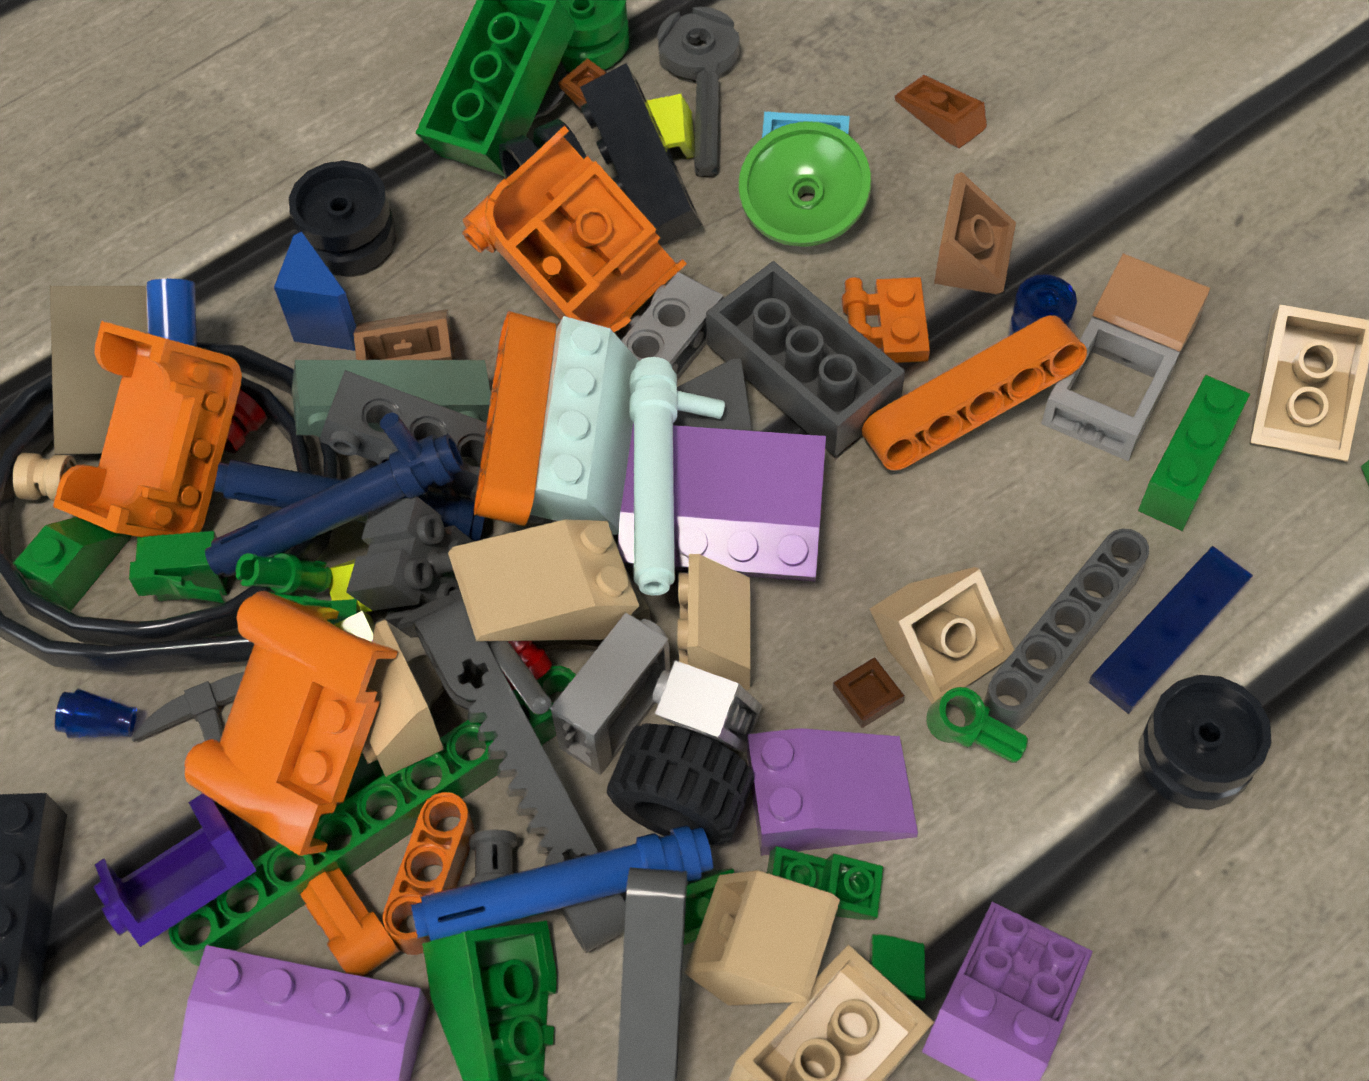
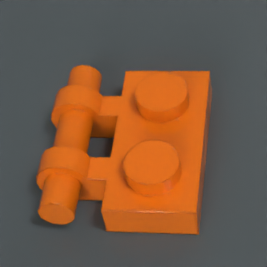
(900, 314)

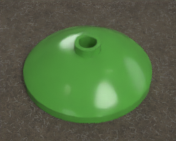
(802, 161)

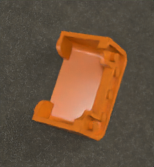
(160, 436)

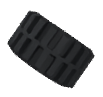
(678, 780)

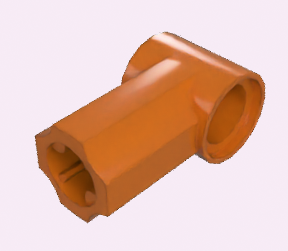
(353, 932)

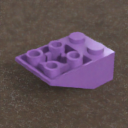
(1008, 1000)

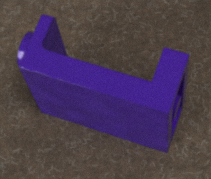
(177, 879)

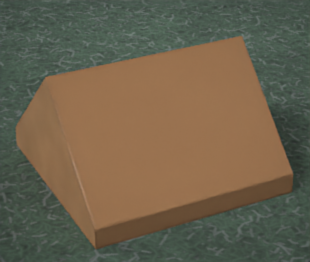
(974, 240)
(1152, 302)

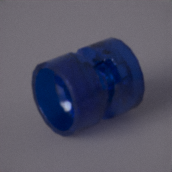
(1040, 298)

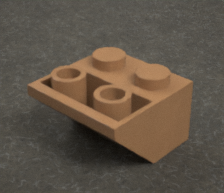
(406, 338)

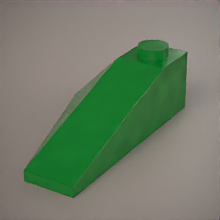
(494, 999)

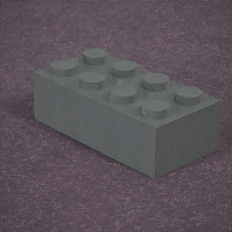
(803, 356)

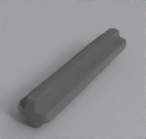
(706, 123)

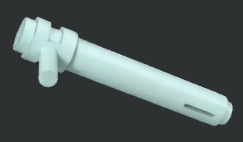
(653, 412)

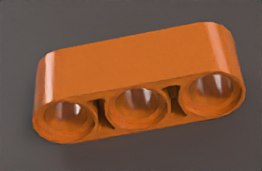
(424, 849)

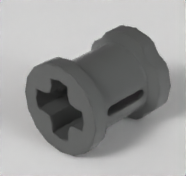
(492, 844)

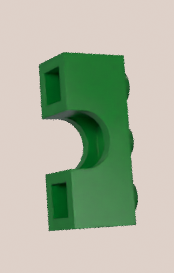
(1193, 452)

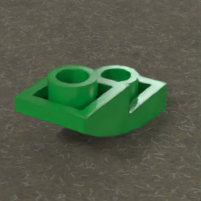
(849, 879)

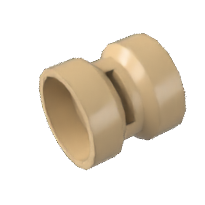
(39, 476)

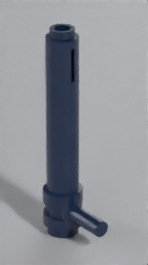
(404, 474)
(284, 487)

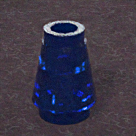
(93, 716)

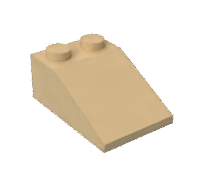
(1311, 382)
(544, 583)
(846, 1032)

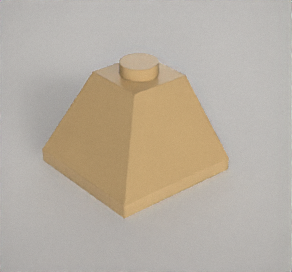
(944, 631)
(403, 723)

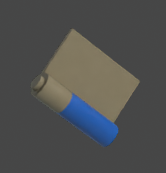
(81, 388)

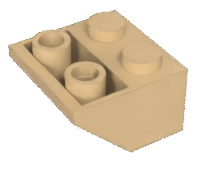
(715, 620)
(762, 939)

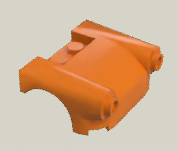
(573, 237)
(291, 722)

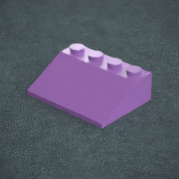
(740, 501)
(296, 1023)

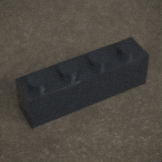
(638, 152)
(29, 869)

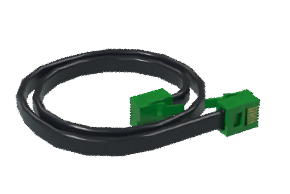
(164, 564)

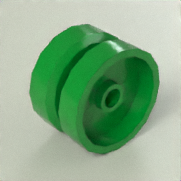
(599, 32)

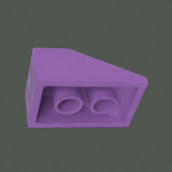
(828, 789)

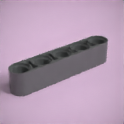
(1076, 609)
(652, 975)

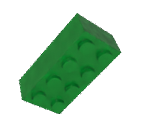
(495, 79)

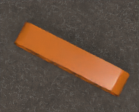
(974, 392)
(515, 420)

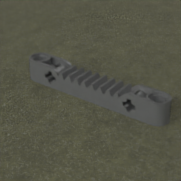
(452, 650)

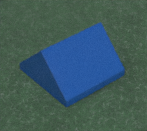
(313, 299)

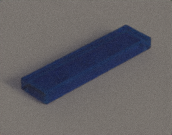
(1170, 629)

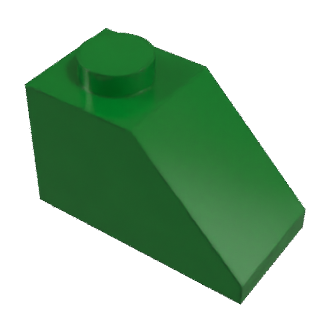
(68, 559)

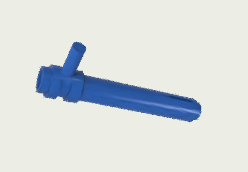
(558, 884)

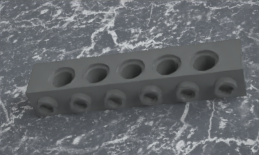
(367, 401)

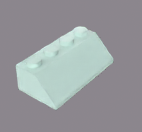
(585, 426)

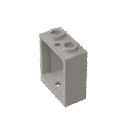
(1112, 429)
(611, 692)

